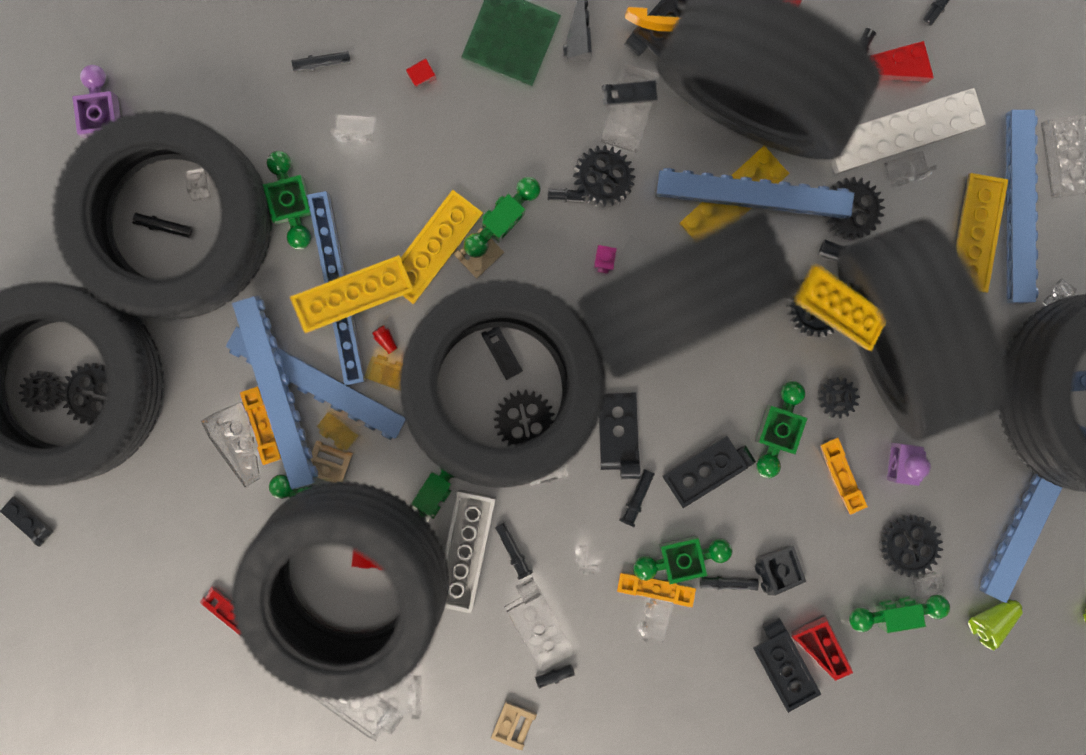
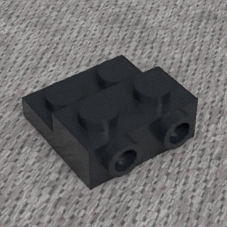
(779, 571)

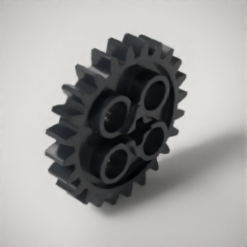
(612, 162)
(850, 225)
(813, 326)
(86, 410)
(507, 424)
(926, 538)

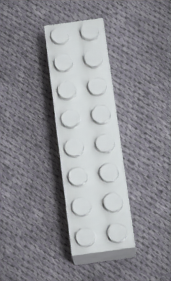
(911, 130)

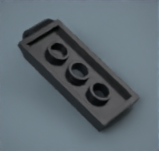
(654, 40)
(620, 451)
(720, 458)
(781, 652)

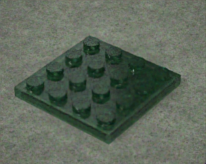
(511, 38)

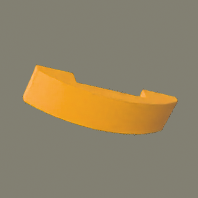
(658, 23)
(261, 425)
(842, 476)
(657, 589)

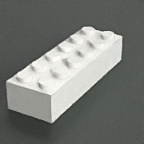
(467, 547)

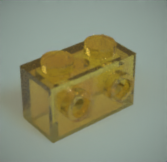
(384, 372)
(338, 430)

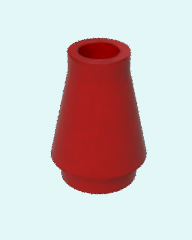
(384, 338)

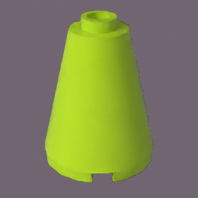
(996, 623)

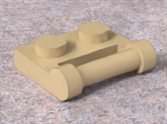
(479, 265)
(329, 470)
(507, 724)

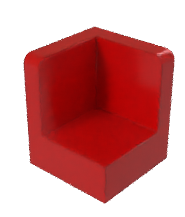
(421, 73)

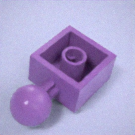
(89, 105)
(907, 464)

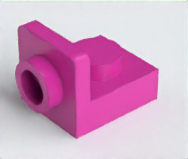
(605, 259)

